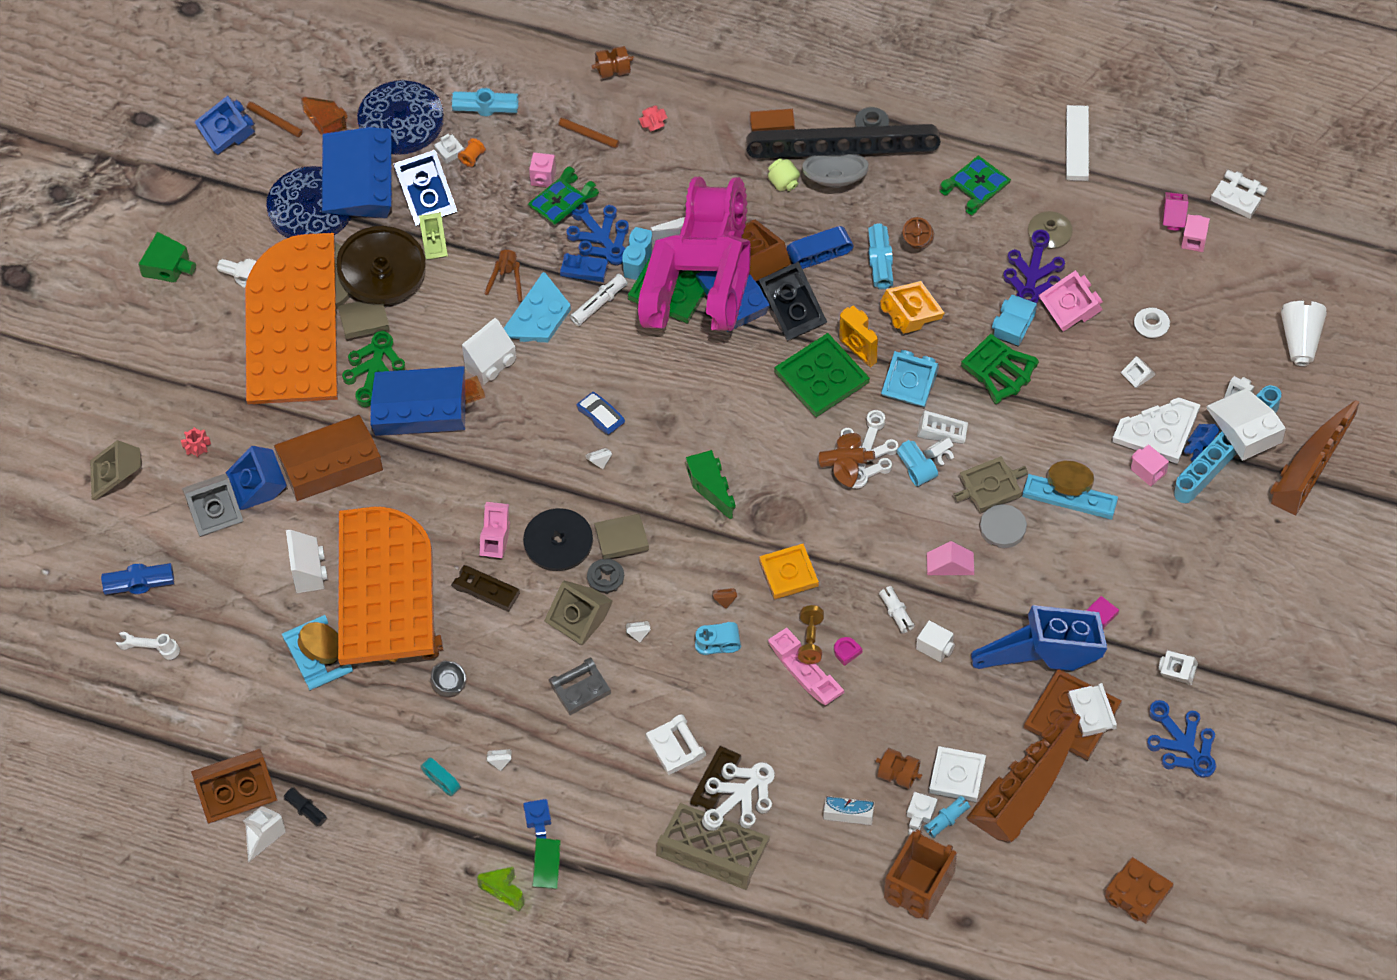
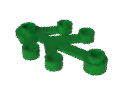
(372, 365)

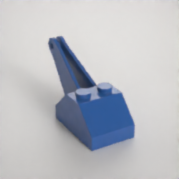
(1057, 635)

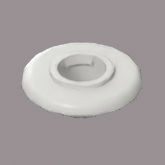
(1147, 329)

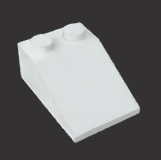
(1247, 423)

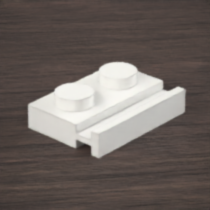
(1093, 709)

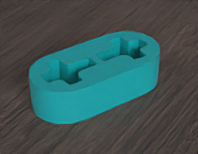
(440, 776)

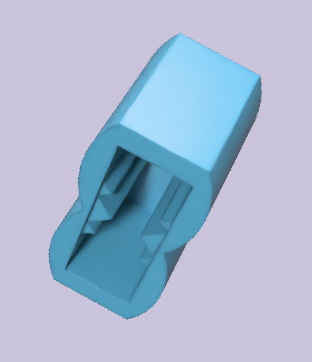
(637, 252)
(1014, 320)

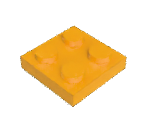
(788, 571)

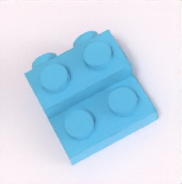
(910, 378)

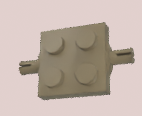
(990, 484)

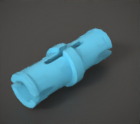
(947, 817)

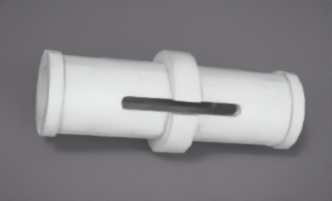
(896, 609)

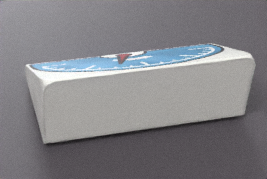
(848, 810)

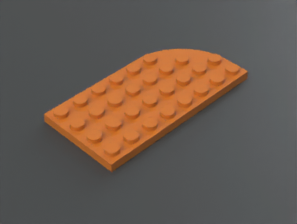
(292, 322)
(384, 586)

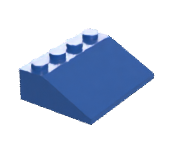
(357, 172)
(418, 401)

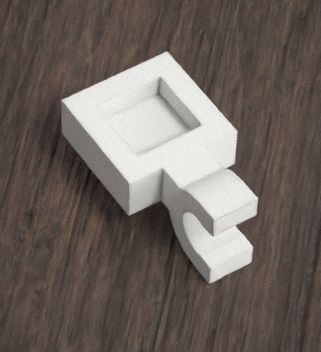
(920, 810)

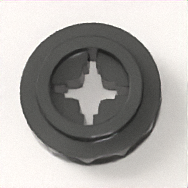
(608, 567)

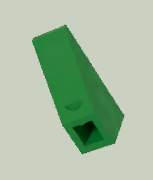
(707, 480)

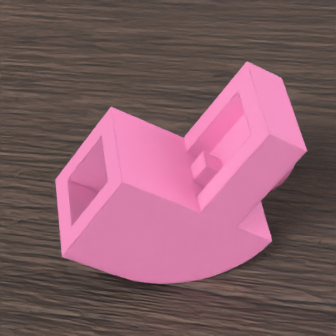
(495, 530)

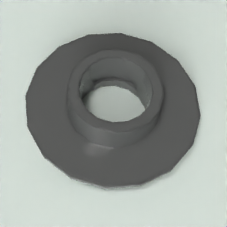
(871, 112)

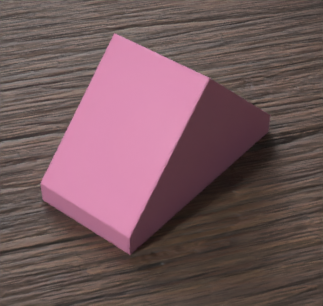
(950, 560)

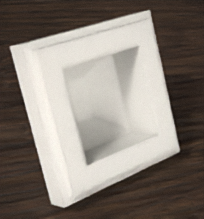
(599, 457)
(638, 630)
(499, 758)

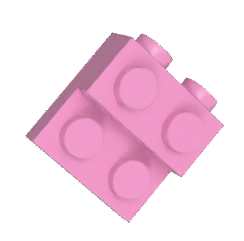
(1071, 300)

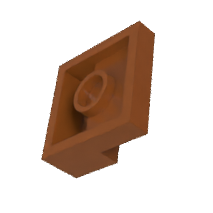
(1138, 890)

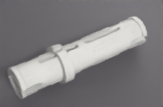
(605, 294)

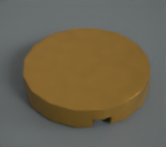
(1070, 477)
(319, 642)

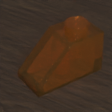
(324, 115)

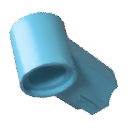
(919, 468)

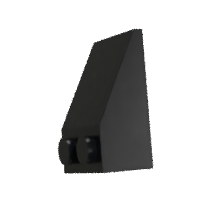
(792, 301)

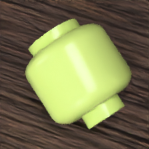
(783, 175)

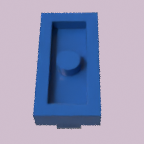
(584, 267)

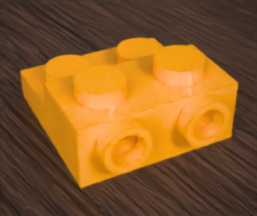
(910, 306)
(856, 336)

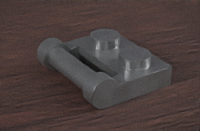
(582, 693)

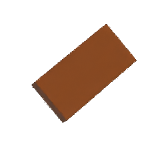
(772, 120)

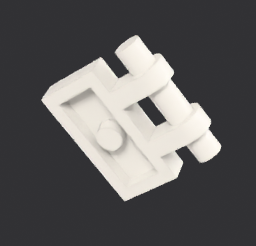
(1237, 199)

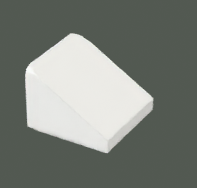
(1137, 372)

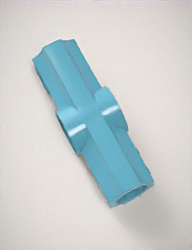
(485, 102)
(880, 256)

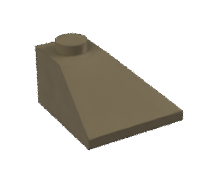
(113, 467)
(577, 611)

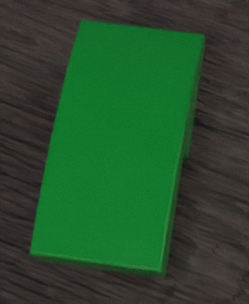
(546, 863)

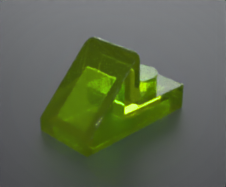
(497, 884)

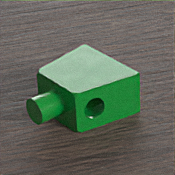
(165, 259)

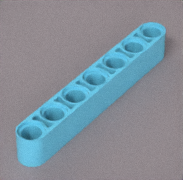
(1218, 450)

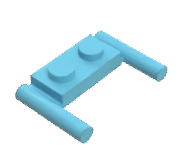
(311, 670)

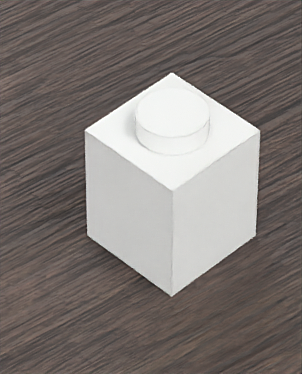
(935, 641)

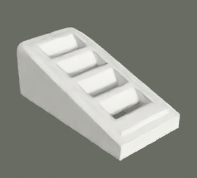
(943, 421)

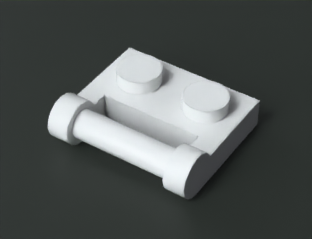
(669, 750)

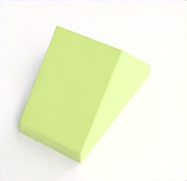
(433, 235)

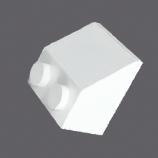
(488, 352)
(306, 561)

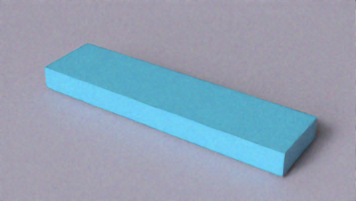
(1089, 502)

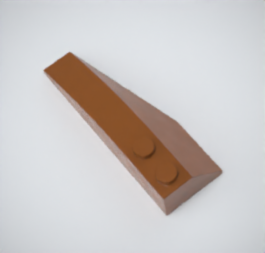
(1310, 461)
(1017, 796)

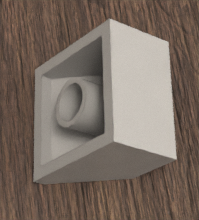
(212, 504)

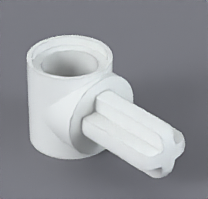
(238, 270)

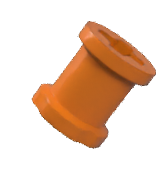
(471, 152)

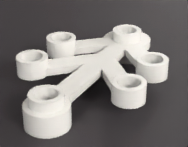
(865, 473)
(741, 792)

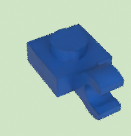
(1201, 437)
(537, 816)

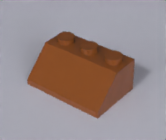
(234, 785)

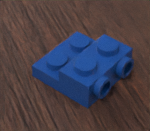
(225, 124)

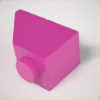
(1175, 210)

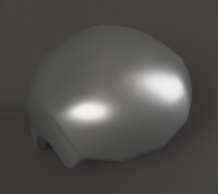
(448, 678)

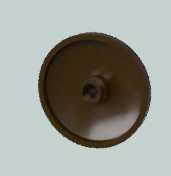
(381, 265)

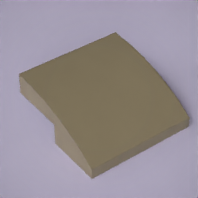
(362, 318)
(621, 536)

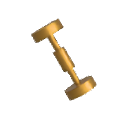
(809, 652)

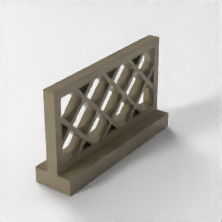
(705, 859)

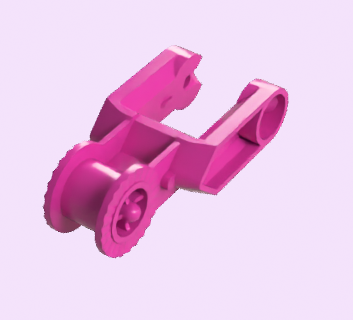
(706, 243)

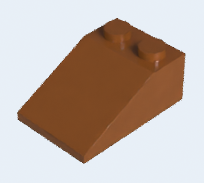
(767, 250)

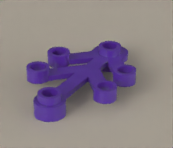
(1033, 272)

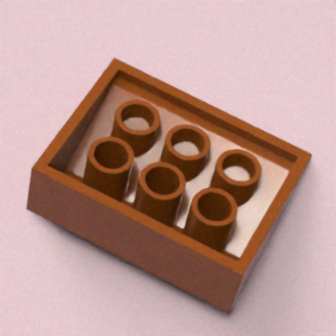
(329, 457)

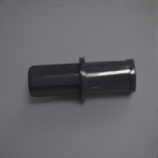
(305, 807)

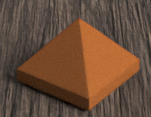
(725, 596)

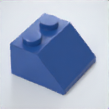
(256, 477)

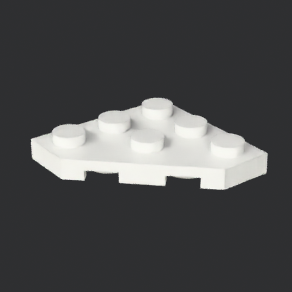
(1161, 427)

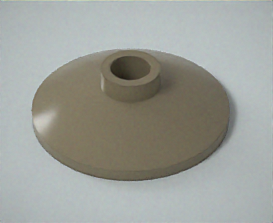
(1059, 233)

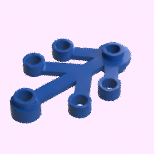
(599, 235)
(1182, 743)

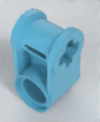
(719, 637)

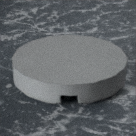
(1003, 526)

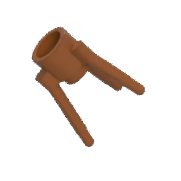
(506, 263)

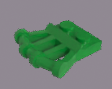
(989, 357)

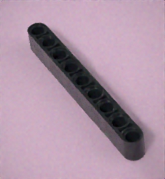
(834, 135)

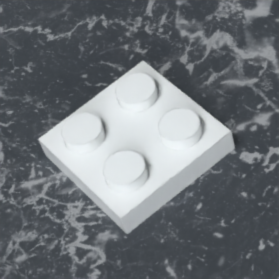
(957, 773)

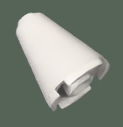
(1303, 329)

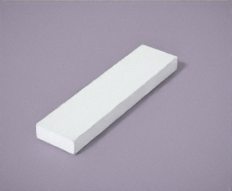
(1077, 143)

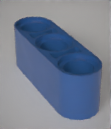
(820, 247)

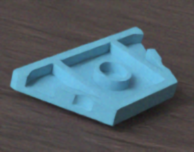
(539, 313)

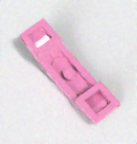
(809, 676)

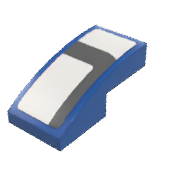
(601, 412)

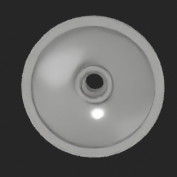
(835, 169)

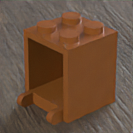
(920, 875)

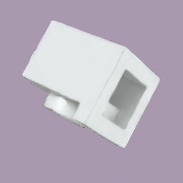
(1174, 659)

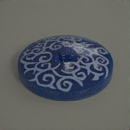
(408, 110)
(296, 205)

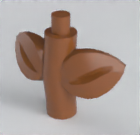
(846, 458)

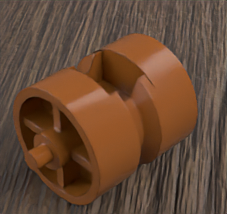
(612, 62)
(918, 233)
(899, 768)

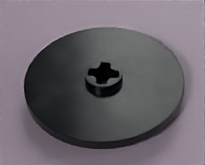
(553, 555)

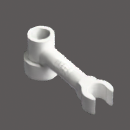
(167, 647)

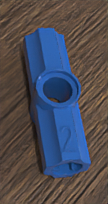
(137, 578)

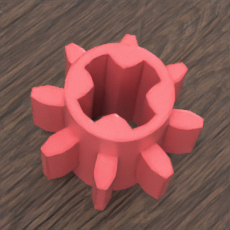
(653, 118)
(195, 442)

